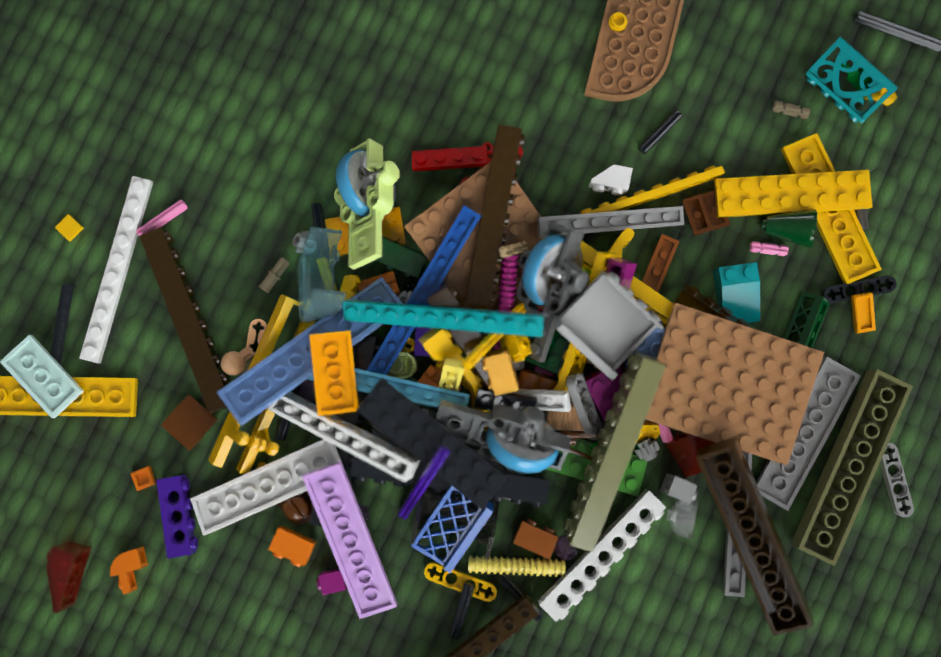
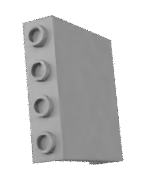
(606, 323)

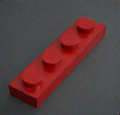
(449, 158)

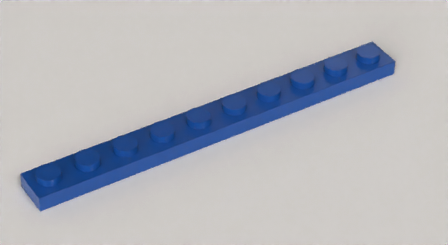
(427, 285)

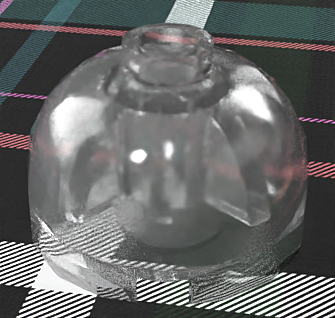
(683, 518)

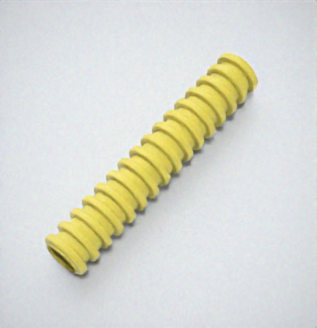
(516, 566)

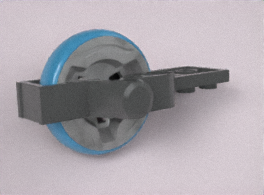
(555, 260)
(534, 440)

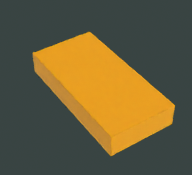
(863, 312)

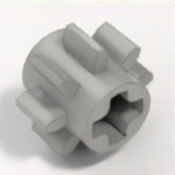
(299, 240)
(647, 449)

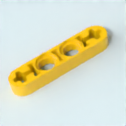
(461, 578)

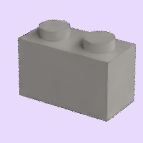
(679, 488)

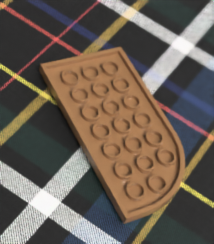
(636, 57)

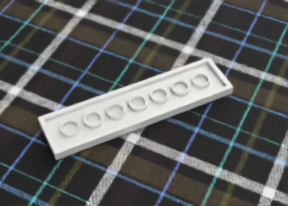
(261, 487)

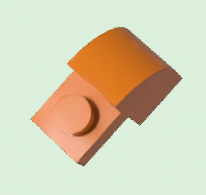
(124, 567)

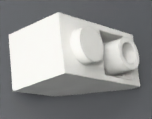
(614, 179)

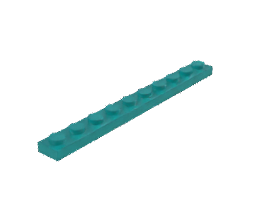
(444, 317)

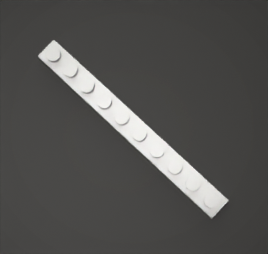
(116, 270)

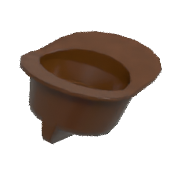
(298, 508)

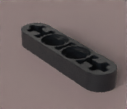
(858, 288)

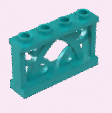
(878, 82)

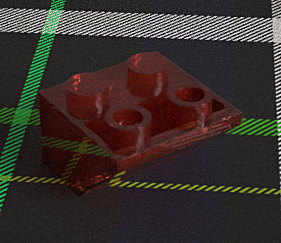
(684, 451)

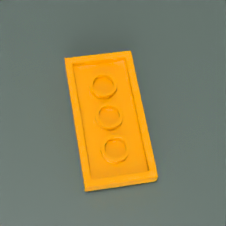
(391, 228)
(333, 373)

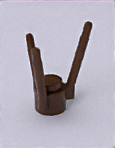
(578, 434)

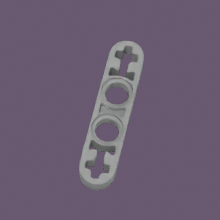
(584, 404)
(898, 478)

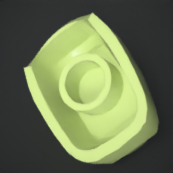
(404, 366)

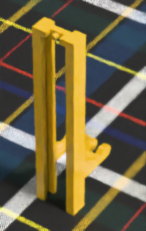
(653, 300)
(259, 438)

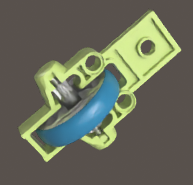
(365, 173)

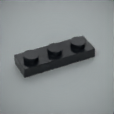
(487, 400)

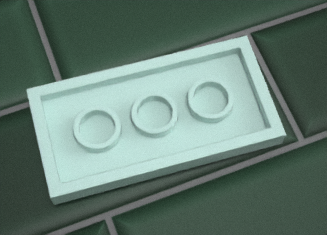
(41, 376)

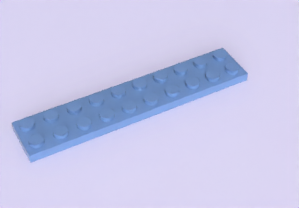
(293, 362)

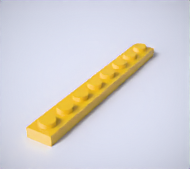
(659, 191)

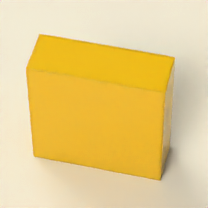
(69, 227)

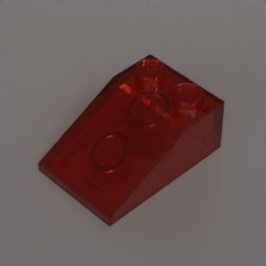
(65, 573)

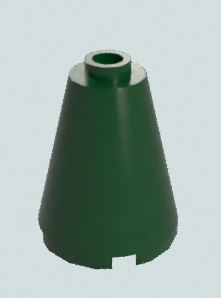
(792, 226)

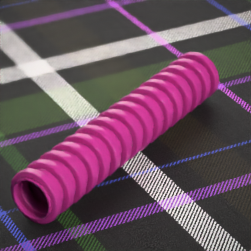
(507, 286)

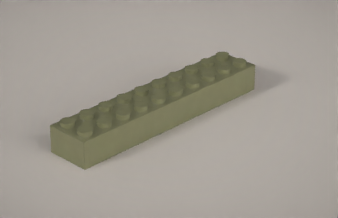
(613, 450)
(851, 466)

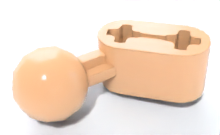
(235, 362)

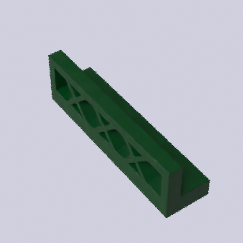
(814, 320)

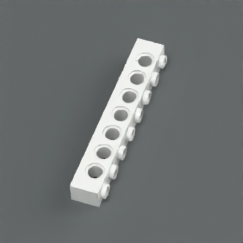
(347, 436)
(601, 567)

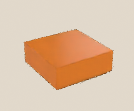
(143, 478)

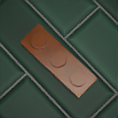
(660, 262)

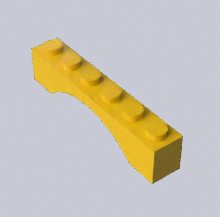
(439, 347)

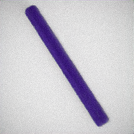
(423, 482)

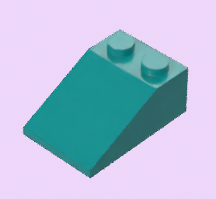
(739, 290)

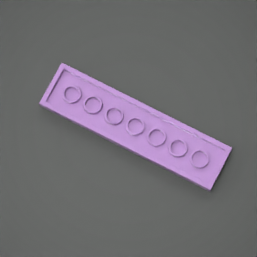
(350, 539)

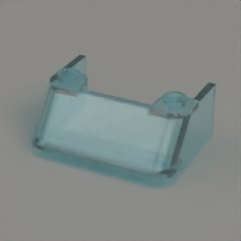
(316, 275)

